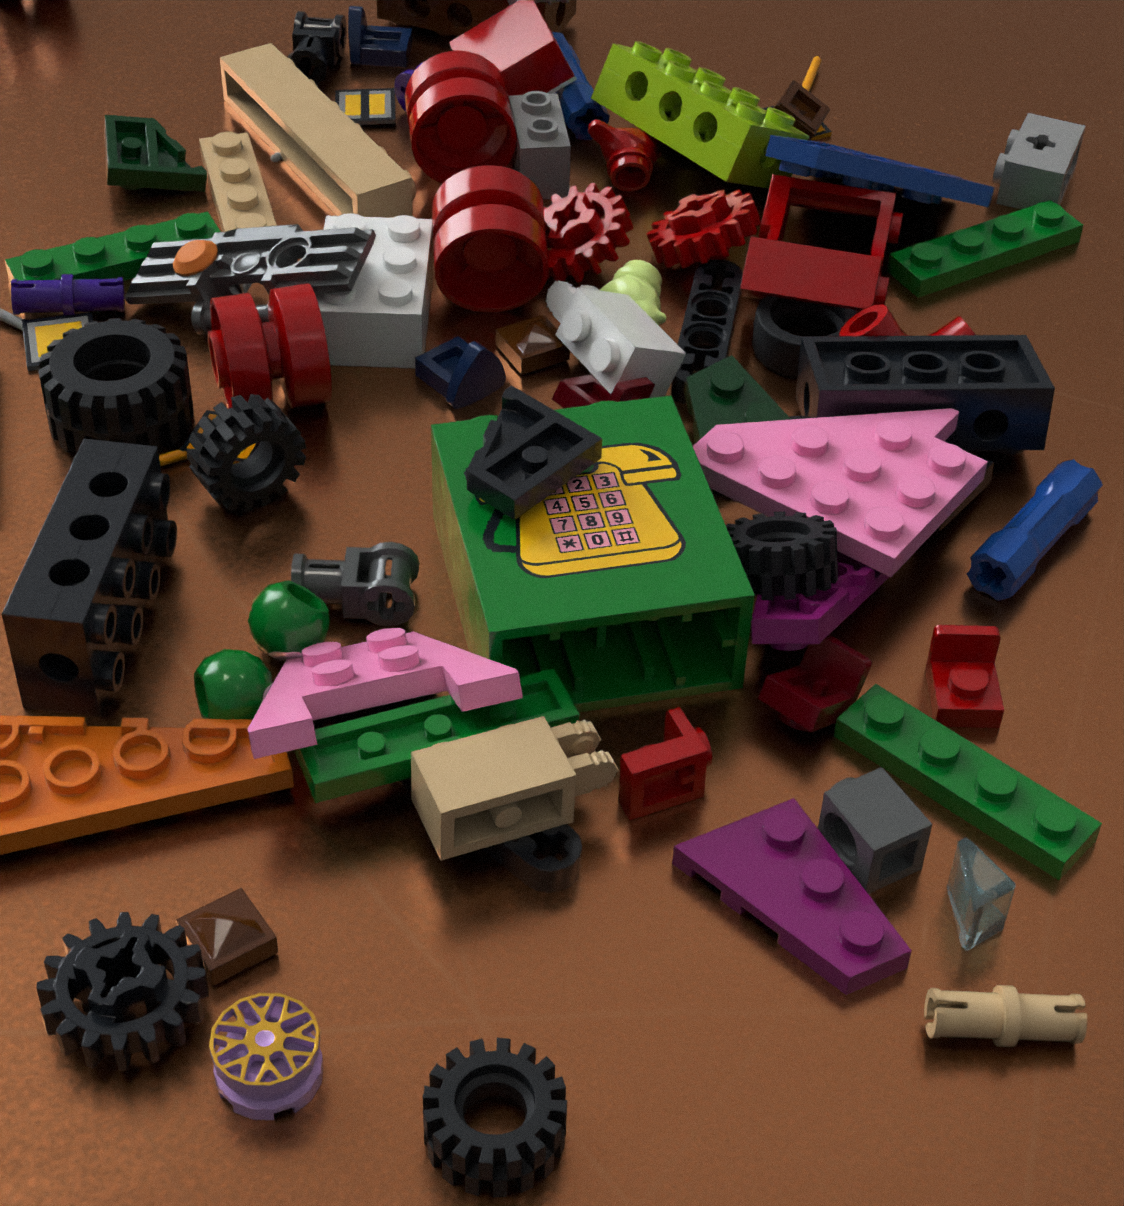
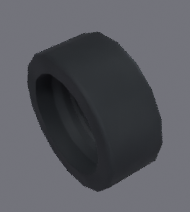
(780, 349)

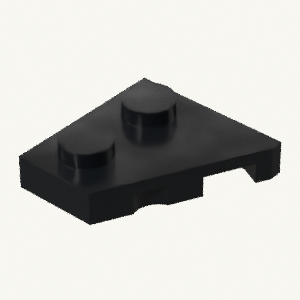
(528, 454)

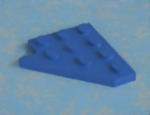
(873, 172)

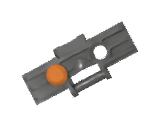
(245, 256)

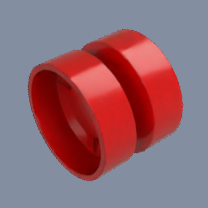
(459, 115)
(489, 239)
(286, 348)

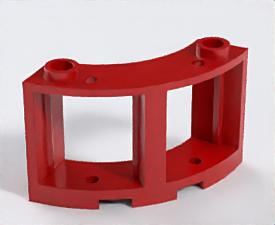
(816, 272)

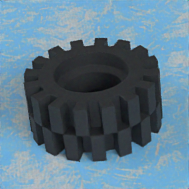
(231, 434)
(786, 553)
(497, 1156)

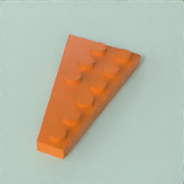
(90, 779)

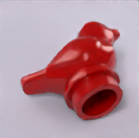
(628, 154)

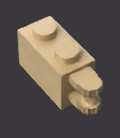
(505, 783)

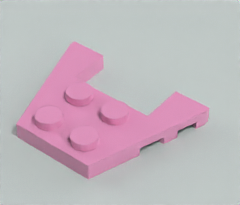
(368, 675)

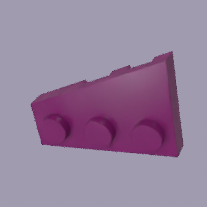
(809, 620)
(800, 889)

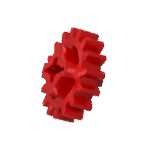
(703, 228)
(580, 236)

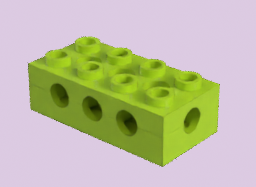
(694, 112)

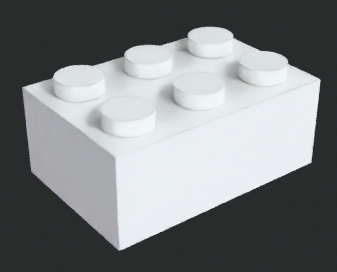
(389, 306)

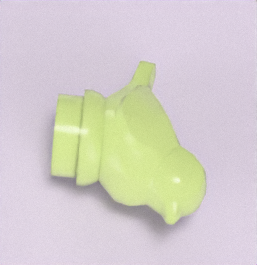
(642, 284)

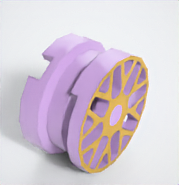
(275, 1030)

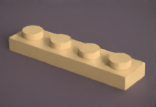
(235, 181)

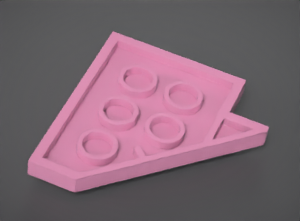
(872, 475)

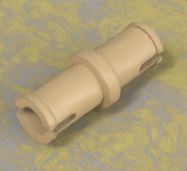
(1005, 1016)

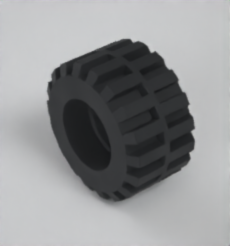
(117, 385)

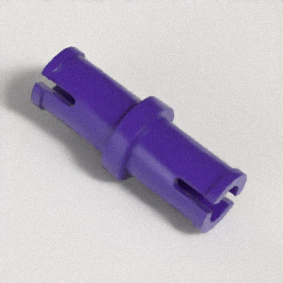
(67, 295)

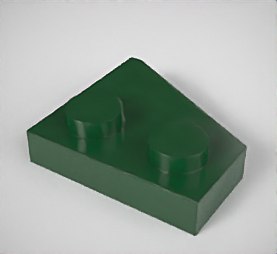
(146, 157)
(727, 396)

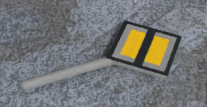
(364, 107)

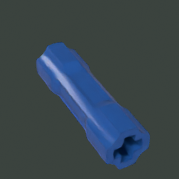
(576, 99)
(1012, 553)

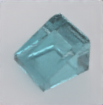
(977, 894)

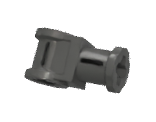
(362, 581)

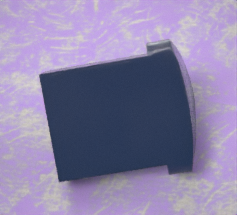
(377, 43)
(461, 371)

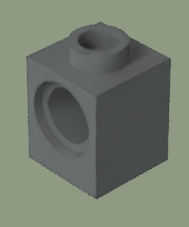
(874, 829)

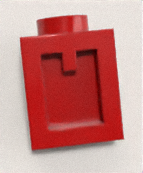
(964, 676)
(667, 771)

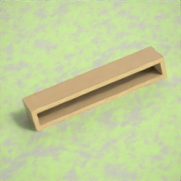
(314, 135)

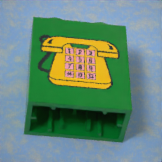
(609, 577)

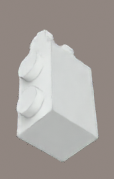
(613, 336)

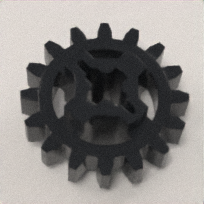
(123, 990)

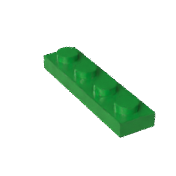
(984, 248)
(108, 255)
(380, 745)
(968, 781)

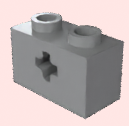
(541, 142)
(1038, 161)

